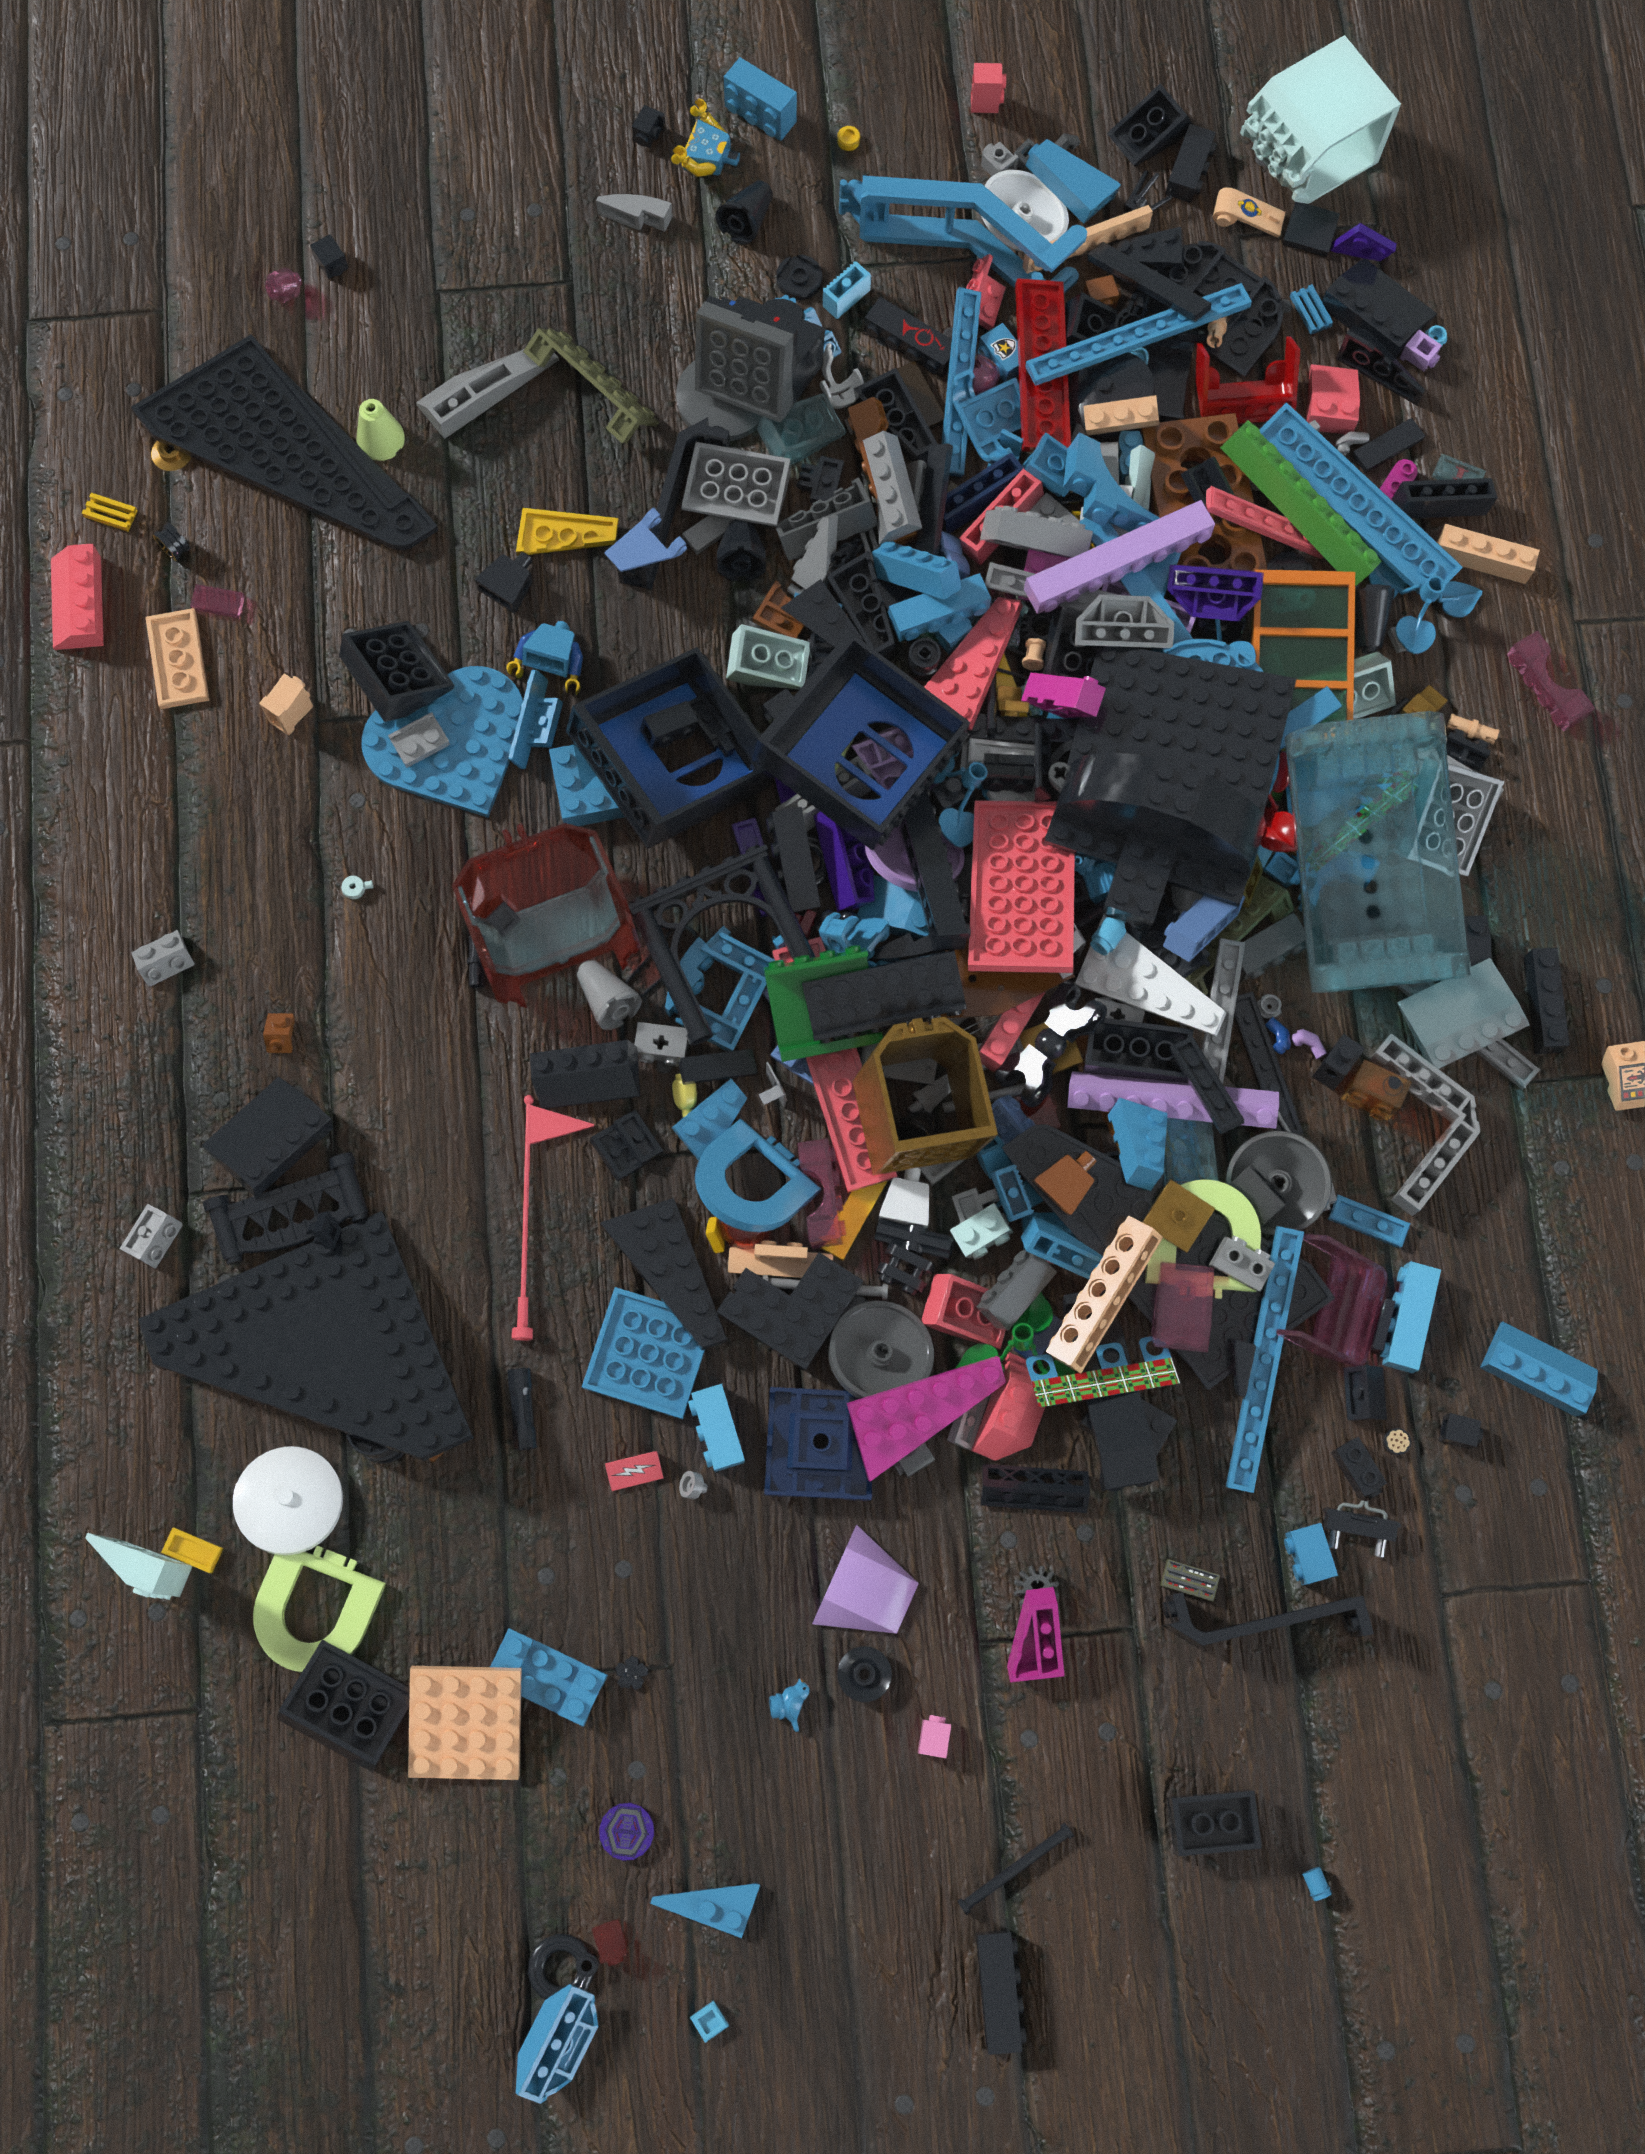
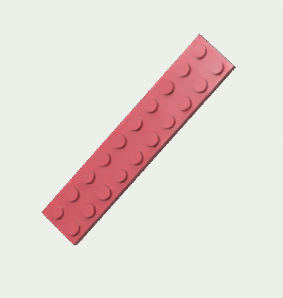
(833, 1084)

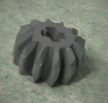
(1036, 1578)

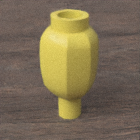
(684, 1095)

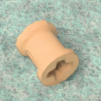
(1034, 654)

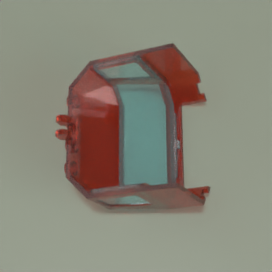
(565, 904)

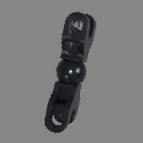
(1051, 1043)

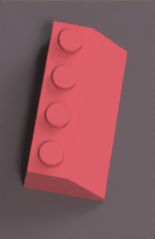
(77, 598)

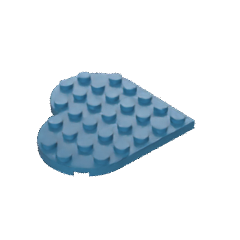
(480, 726)

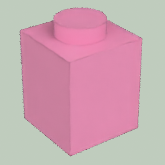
(934, 1737)

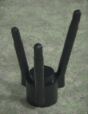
(1137, 201)

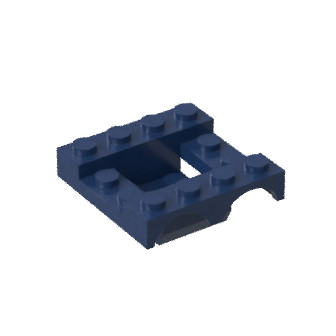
(793, 1422)

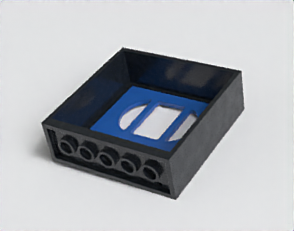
(812, 761)
(633, 772)

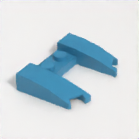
(750, 965)

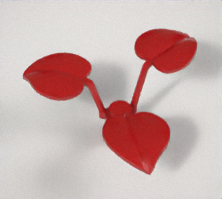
(1279, 829)

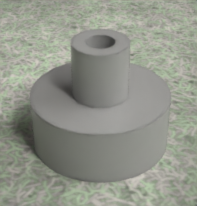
(692, 1485)

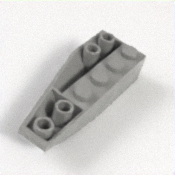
(477, 390)

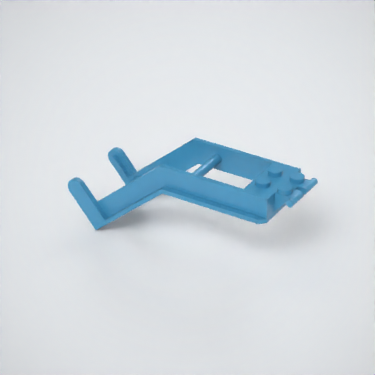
(870, 203)

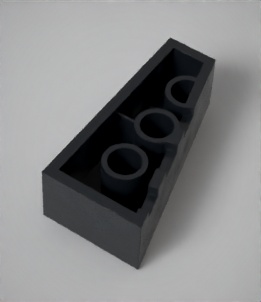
(901, 413)

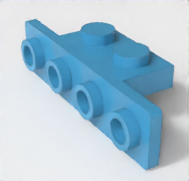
(536, 720)

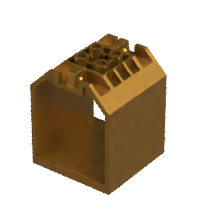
(960, 1056)

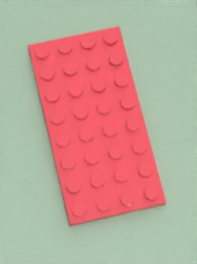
(1019, 891)

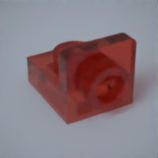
(610, 1942)

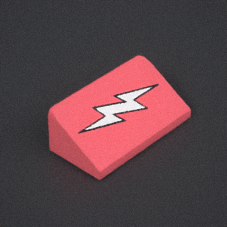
(634, 1471)

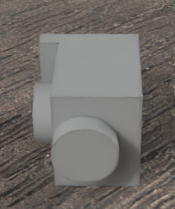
(998, 159)

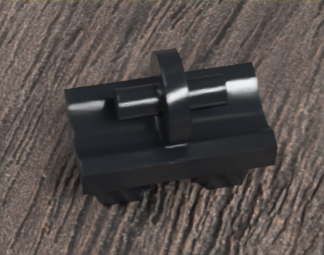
(1467, 752)

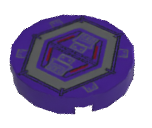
(626, 1831)

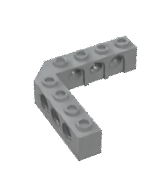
(1446, 1099)

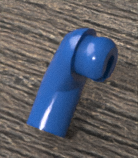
(1282, 1035)

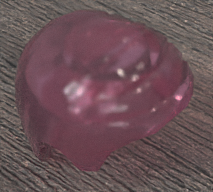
(986, 374)

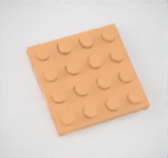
(464, 1722)

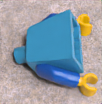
(551, 651)

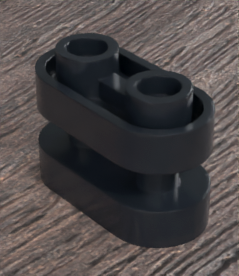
(912, 1283)

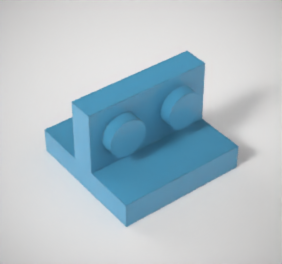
(1048, 464)

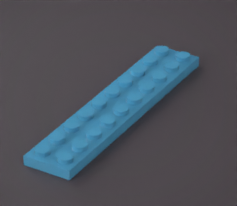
(1359, 501)

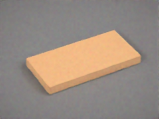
(177, 658)

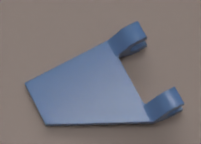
(642, 547)

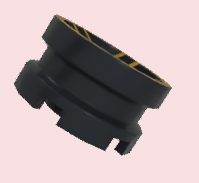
(171, 541)

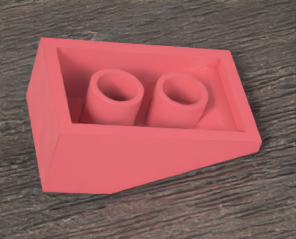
(1333, 398)
(954, 1311)

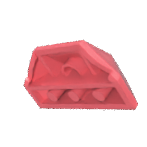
(1010, 1414)

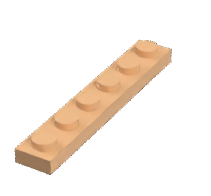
(1107, 232)

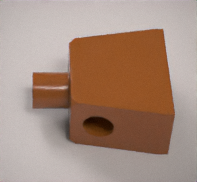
(1067, 1181)

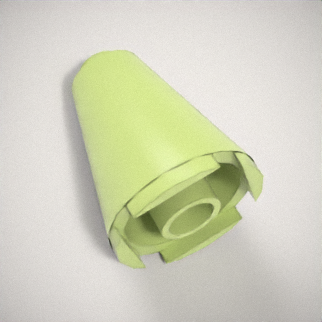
(378, 431)

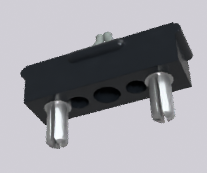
(1360, 1524)

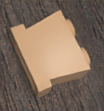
(286, 703)

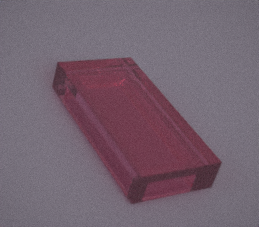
(217, 601)

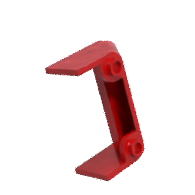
(1249, 399)

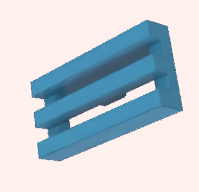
(1319, 309)

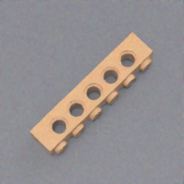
(1104, 1308)

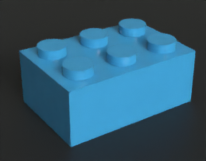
(760, 99)

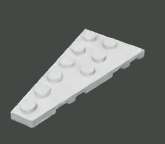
(1146, 982)

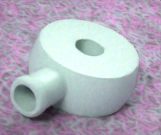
(360, 887)

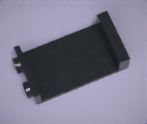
(1170, 368)

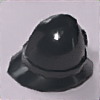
(917, 1125)

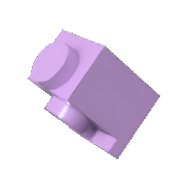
(1421, 351)

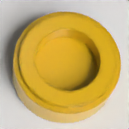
(848, 138)

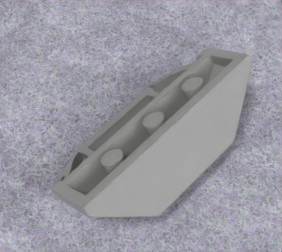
(1125, 623)

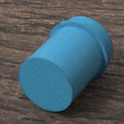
(1317, 1884)

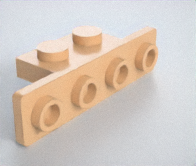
(772, 1260)

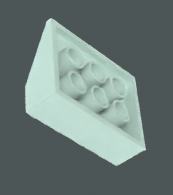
(143, 1569)

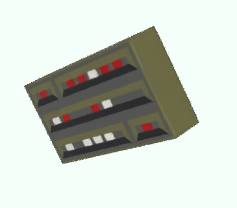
(1190, 1580)

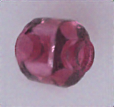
(283, 285)

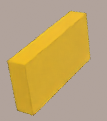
(192, 1550)

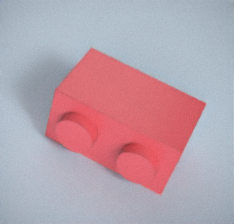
(987, 87)

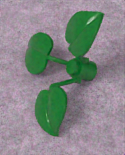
(1034, 1319)

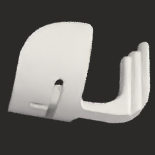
(852, 382)

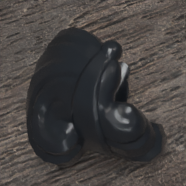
(1230, 630)

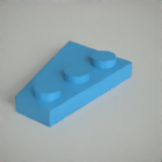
(710, 1118)

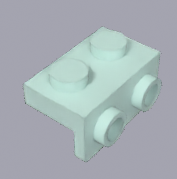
(982, 1232)

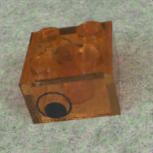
(1376, 1090)

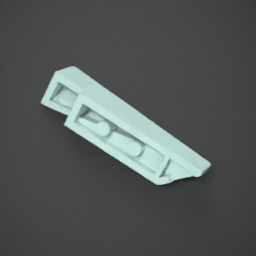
(1139, 474)

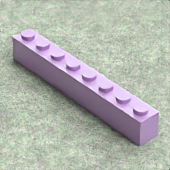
(1118, 557)
(1175, 1098)

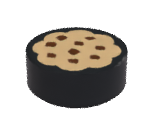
(1396, 1441)

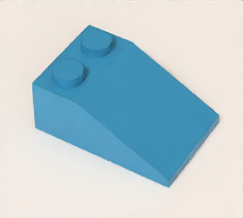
(898, 907)

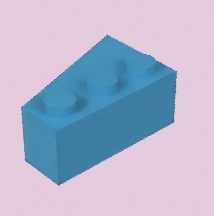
(1141, 1141)

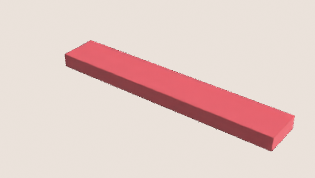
(1257, 519)

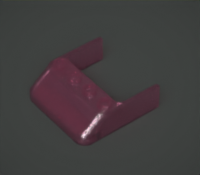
(1349, 1321)

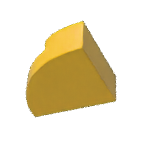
(715, 1235)

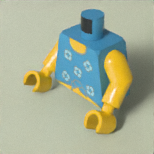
(707, 145)

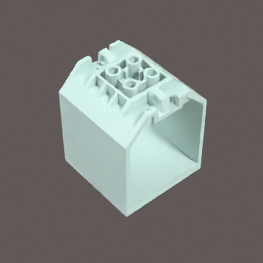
(1321, 121)

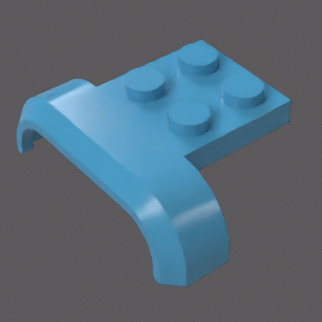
(987, 413)

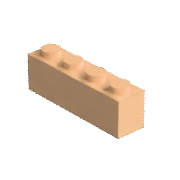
(1489, 553)

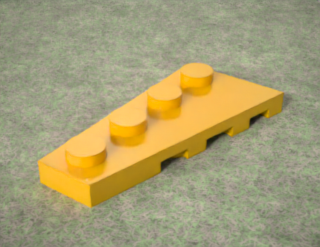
(559, 531)

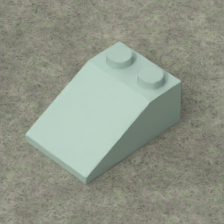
(767, 659)

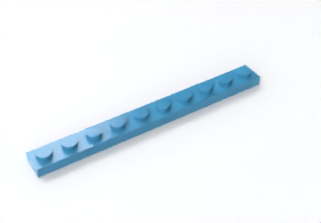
(1133, 336)
(1268, 1344)

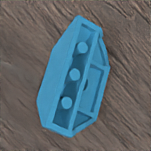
(556, 2043)

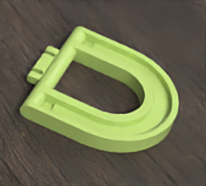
(1242, 1223)
(276, 1591)

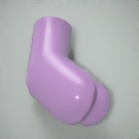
(1310, 1039)

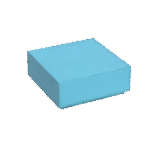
(709, 2021)

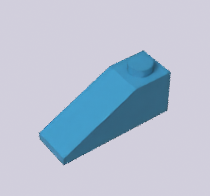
(1059, 1247)

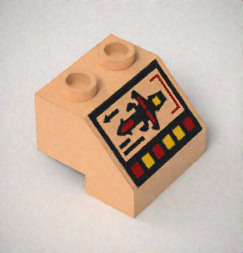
(1626, 1074)

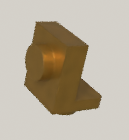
(1010, 701)

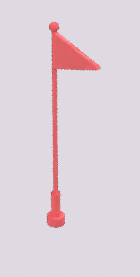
(540, 1126)

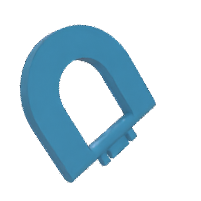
(746, 1214)

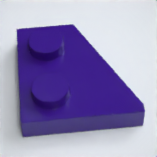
(1363, 243)

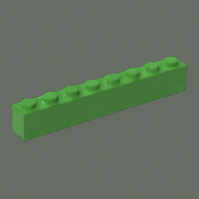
(1300, 502)

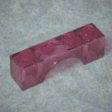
(1564, 705)
(824, 1224)

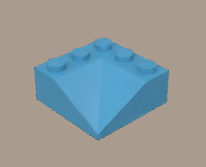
(579, 790)

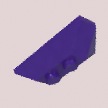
(1215, 591)

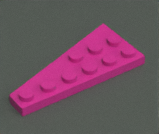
(907, 1416)

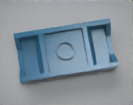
(551, 1676)

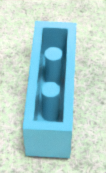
(716, 1428)

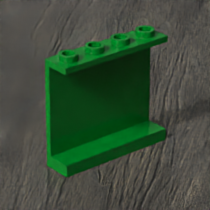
(790, 1007)

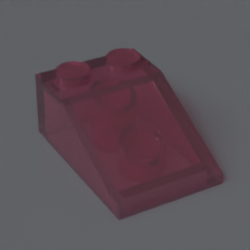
(1183, 1307)

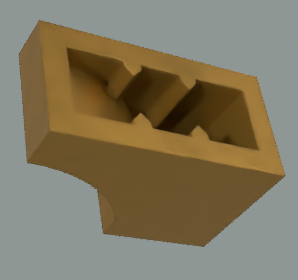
(1427, 700)

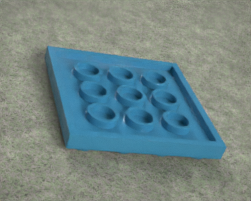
(644, 1356)

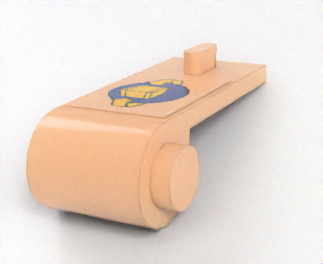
(1236, 205)

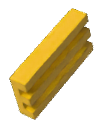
(94, 498)

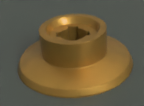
(167, 461)

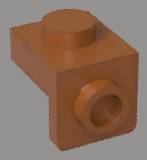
(278, 1032)

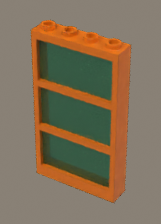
(1307, 633)

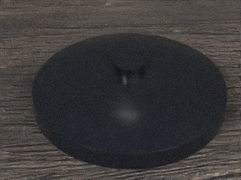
(1108, 381)

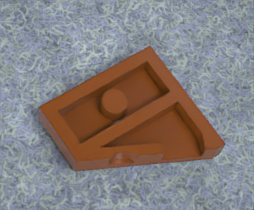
(773, 618)

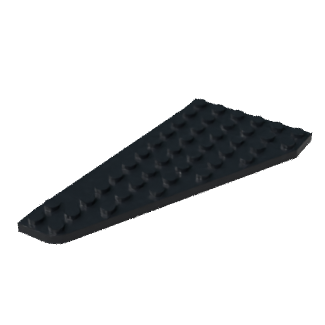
(267, 431)
(1109, 1205)

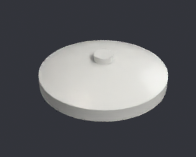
(1031, 201)
(287, 1500)

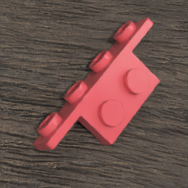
(991, 291)

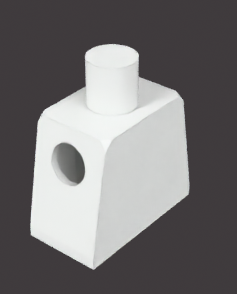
(907, 1200)

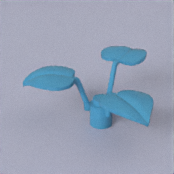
(1456, 599)
(956, 824)

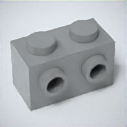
(1242, 1263)

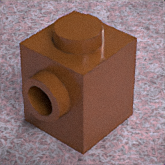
(1103, 290)

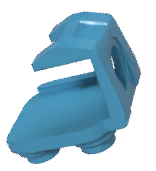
(853, 931)

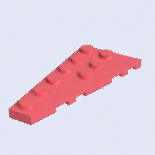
(971, 667)

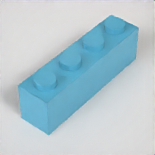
(1410, 1317)

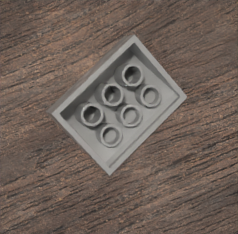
(736, 484)
(1472, 804)
(1462, 1014)

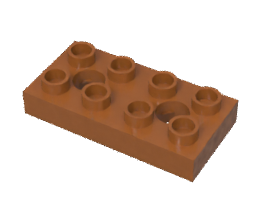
(1197, 441)

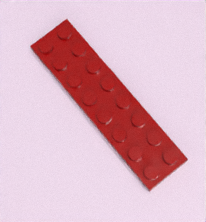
(1039, 332)

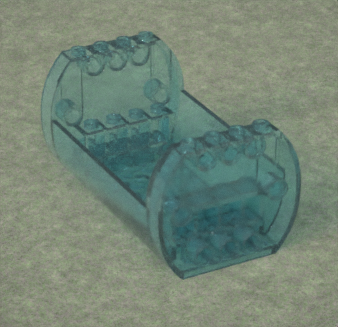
(1403, 779)

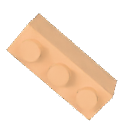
(1121, 415)

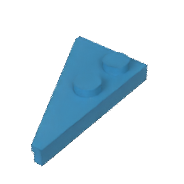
(719, 1908)

